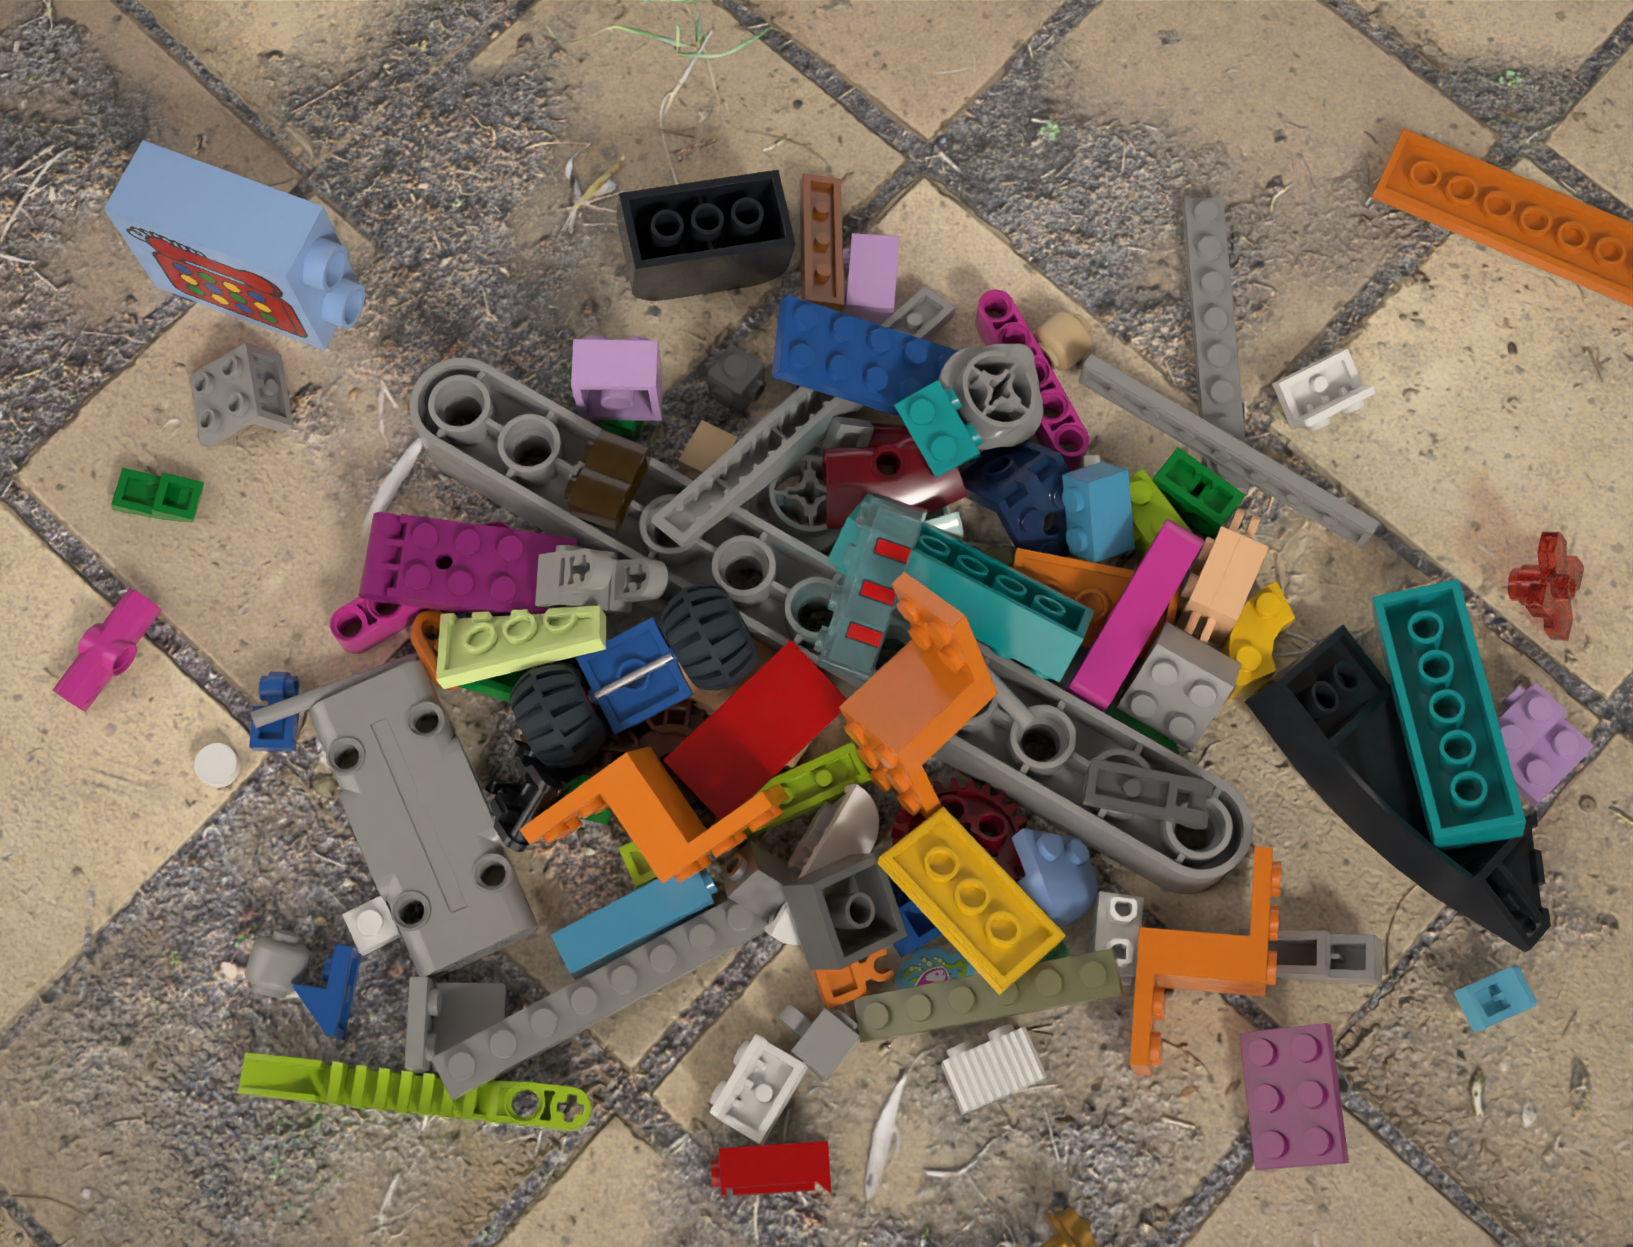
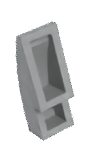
(1327, 956)

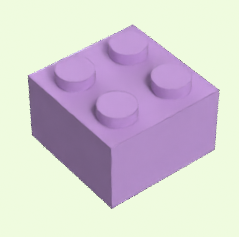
(617, 378)

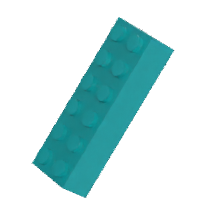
(1001, 604)
(1447, 716)

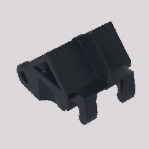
(532, 795)

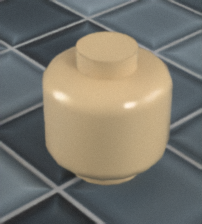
(1064, 339)

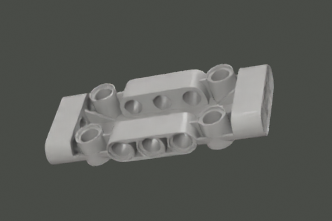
(422, 820)

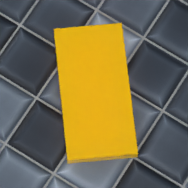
(971, 900)

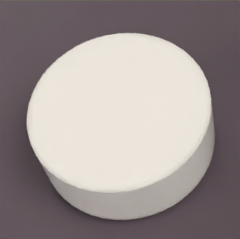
(217, 765)

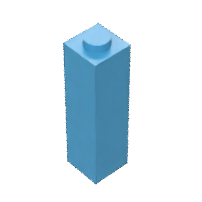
(632, 921)

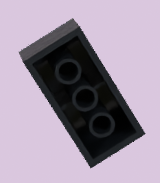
(705, 235)

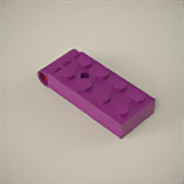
(489, 568)

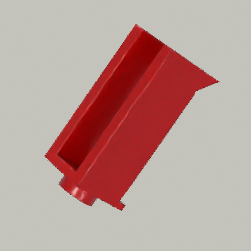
(772, 1168)

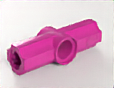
(107, 649)

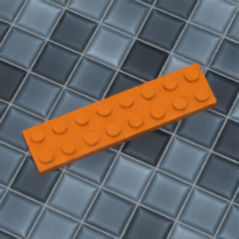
(1510, 215)

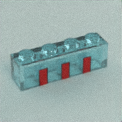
(867, 597)

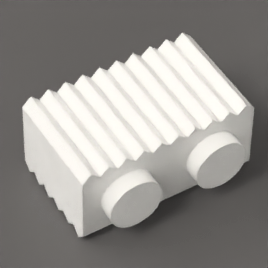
(992, 1068)

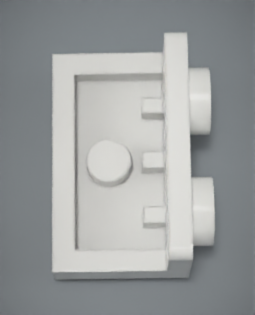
(1322, 391)
(757, 1089)

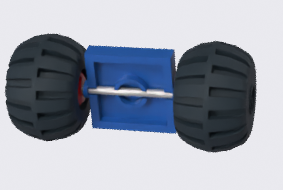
(633, 676)

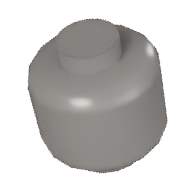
(277, 963)

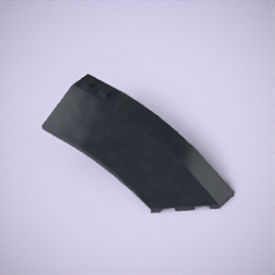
(1346, 740)

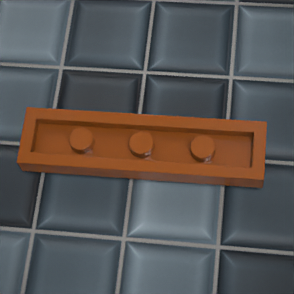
(821, 241)

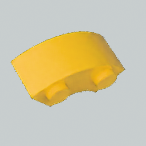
(1253, 637)

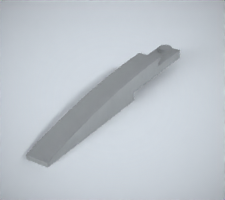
(780, 438)

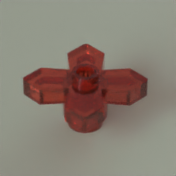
(1549, 586)

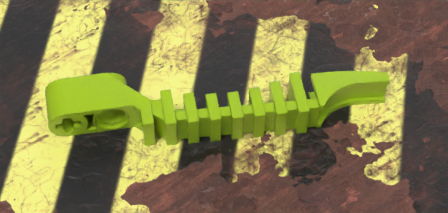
(406, 1092)

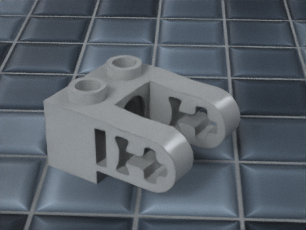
(597, 578)

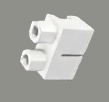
(1116, 926)

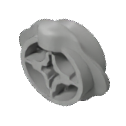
(994, 387)
(769, 501)

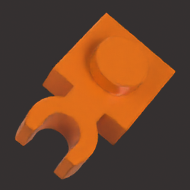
(849, 983)

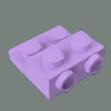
(1539, 741)

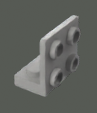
(241, 391)
(446, 1015)

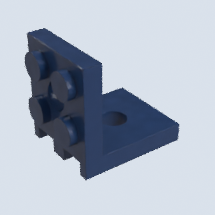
(1022, 488)

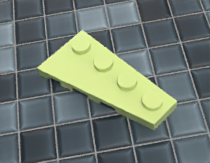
(505, 644)

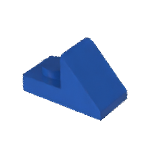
(333, 1004)

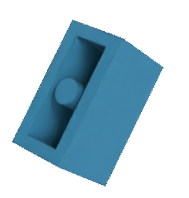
(1098, 511)

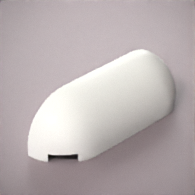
(834, 833)

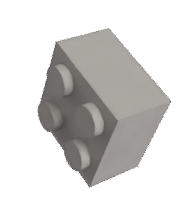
(1179, 686)

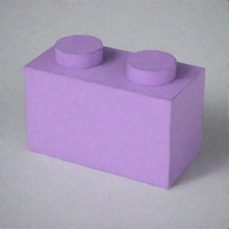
(871, 276)

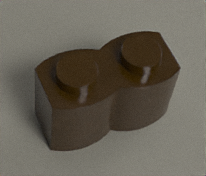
(608, 480)

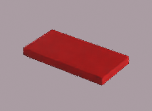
(756, 731)

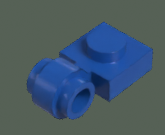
(282, 733)

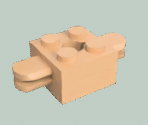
(1221, 581)

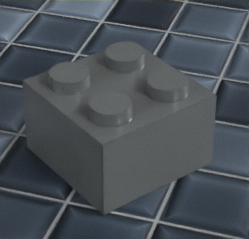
(844, 911)

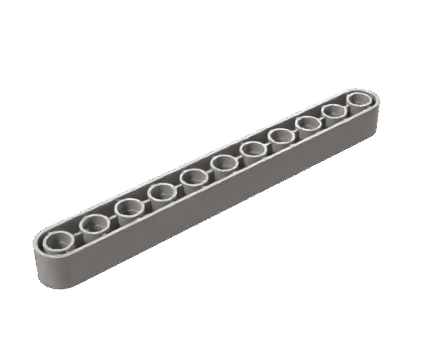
(801, 579)

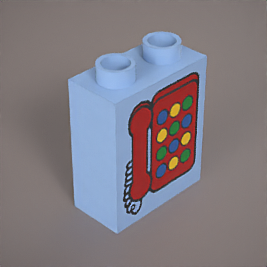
(236, 245)

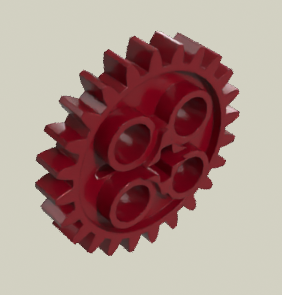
(977, 814)

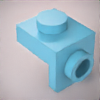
(1495, 998)

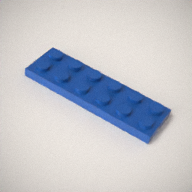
(852, 356)

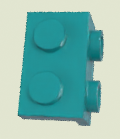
(938, 428)

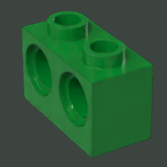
(1197, 493)

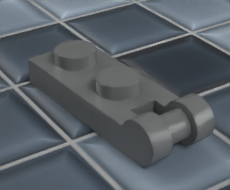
(1146, 793)

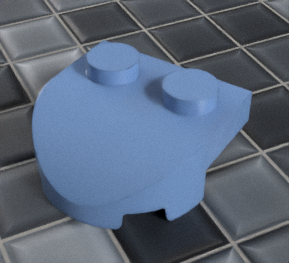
(1056, 874)

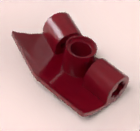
(854, 473)

